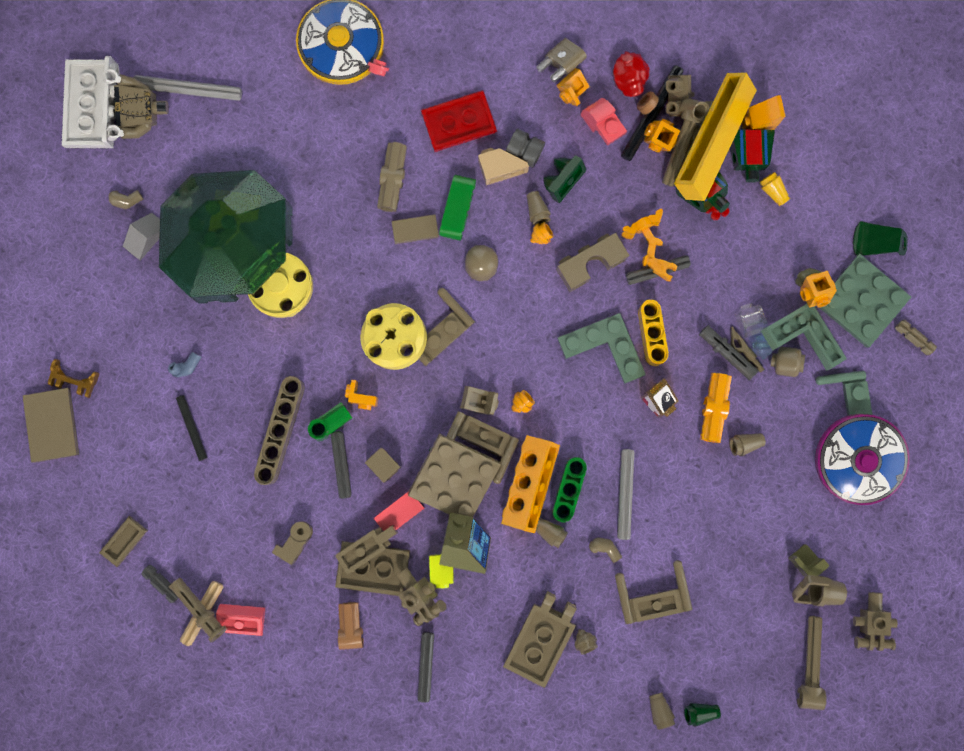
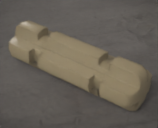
(916, 337)

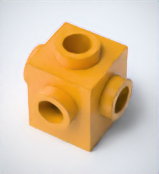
(667, 133)
(818, 289)

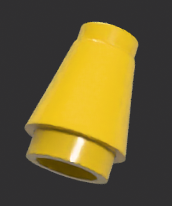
(775, 188)

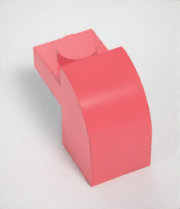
(602, 117)

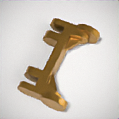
(57, 373)

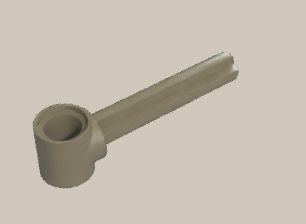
(693, 113)
(811, 694)

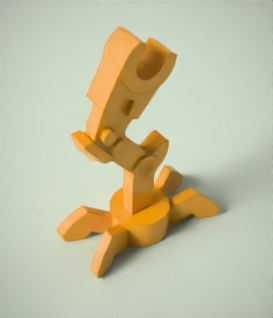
(643, 226)

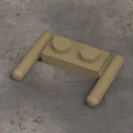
(447, 330)
(485, 437)
(655, 604)

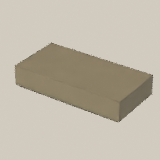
(415, 229)
(123, 541)

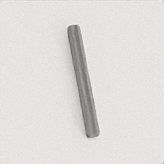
(191, 88)

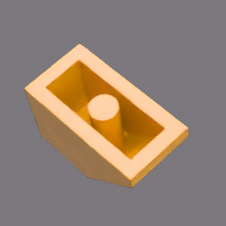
(764, 115)

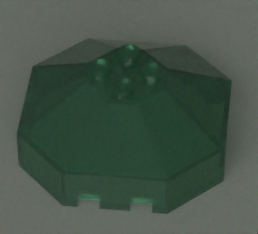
(223, 234)

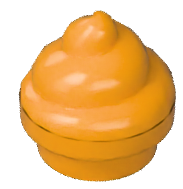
(541, 234)
(522, 402)

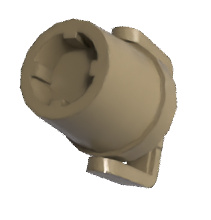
(820, 591)

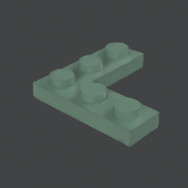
(809, 322)
(609, 331)

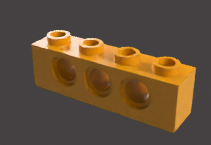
(535, 494)

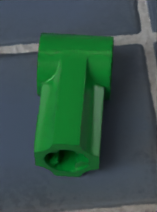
(331, 420)

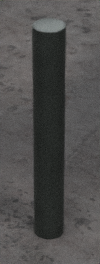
(191, 427)

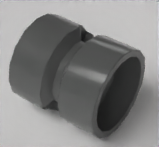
(525, 148)

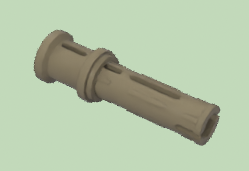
(204, 617)

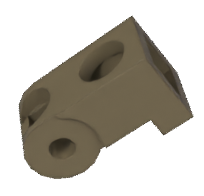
(300, 535)

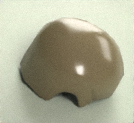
(481, 263)

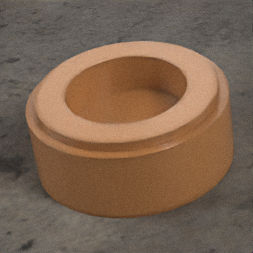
(647, 103)

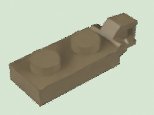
(365, 549)

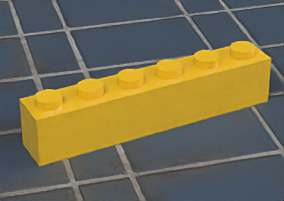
(715, 136)

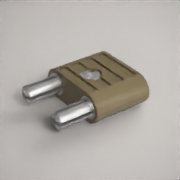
(564, 57)

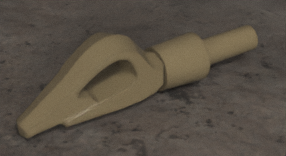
(748, 353)

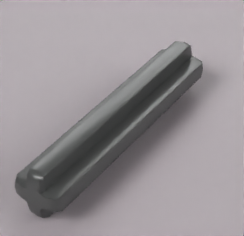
(647, 273)
(341, 465)
(425, 670)

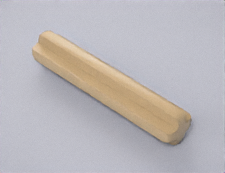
(208, 601)

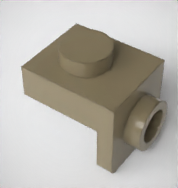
(479, 400)

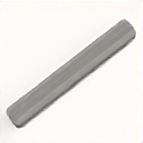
(625, 495)

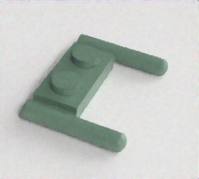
(854, 389)

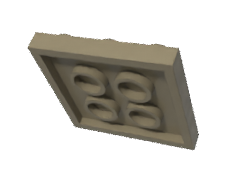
(454, 477)

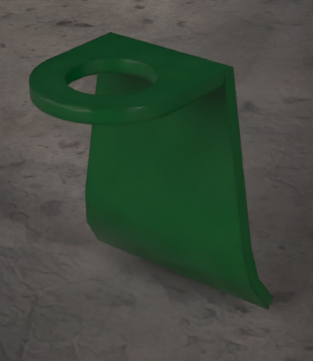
(878, 239)

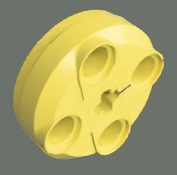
(284, 287)
(393, 336)

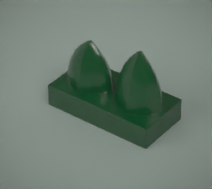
(570, 172)

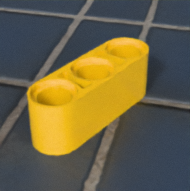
(657, 323)

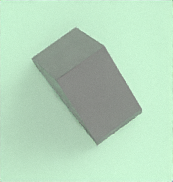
(142, 235)

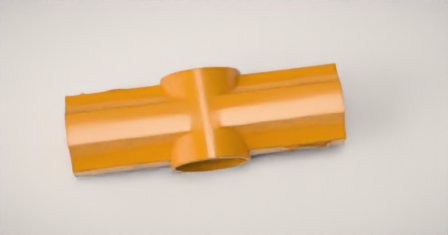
(716, 407)

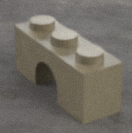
(607, 250)

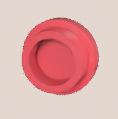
(378, 67)

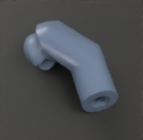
(184, 368)

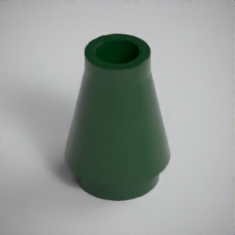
(699, 714)

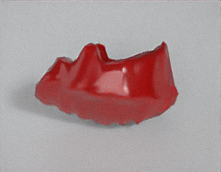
(630, 74)

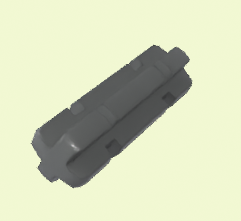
(159, 583)

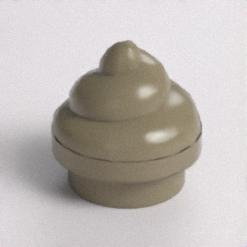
(585, 642)

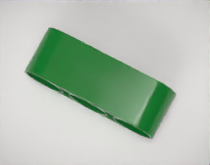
(457, 207)
(577, 481)

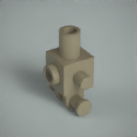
(419, 598)
(875, 625)

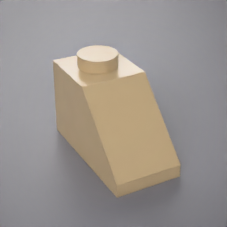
(500, 165)

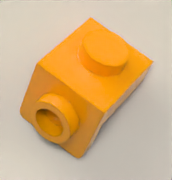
(572, 87)
(364, 401)

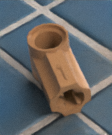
(350, 631)

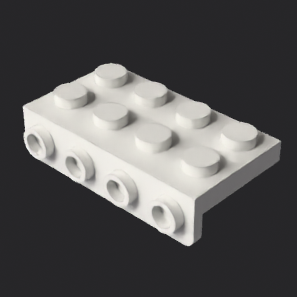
(88, 103)

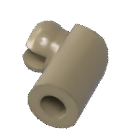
(123, 201)

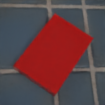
(459, 121)

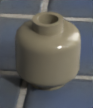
(788, 361)

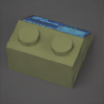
(465, 544)

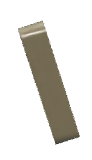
(271, 439)

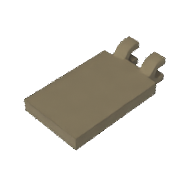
(541, 641)

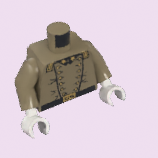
(134, 107)

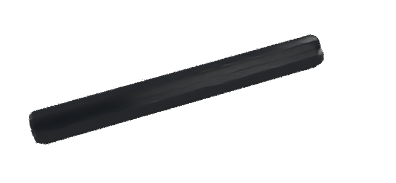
(638, 135)

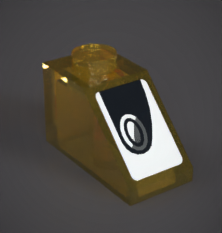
(660, 399)

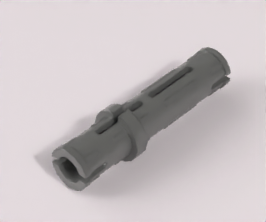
(728, 352)

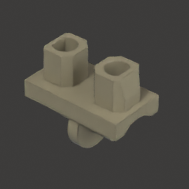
(679, 90)

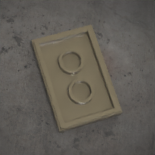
(50, 425)
(377, 574)

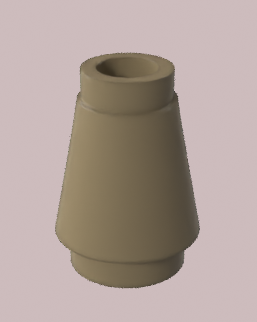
(537, 208)
(746, 443)
(551, 532)
(661, 712)

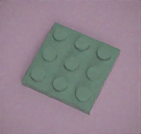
(865, 301)

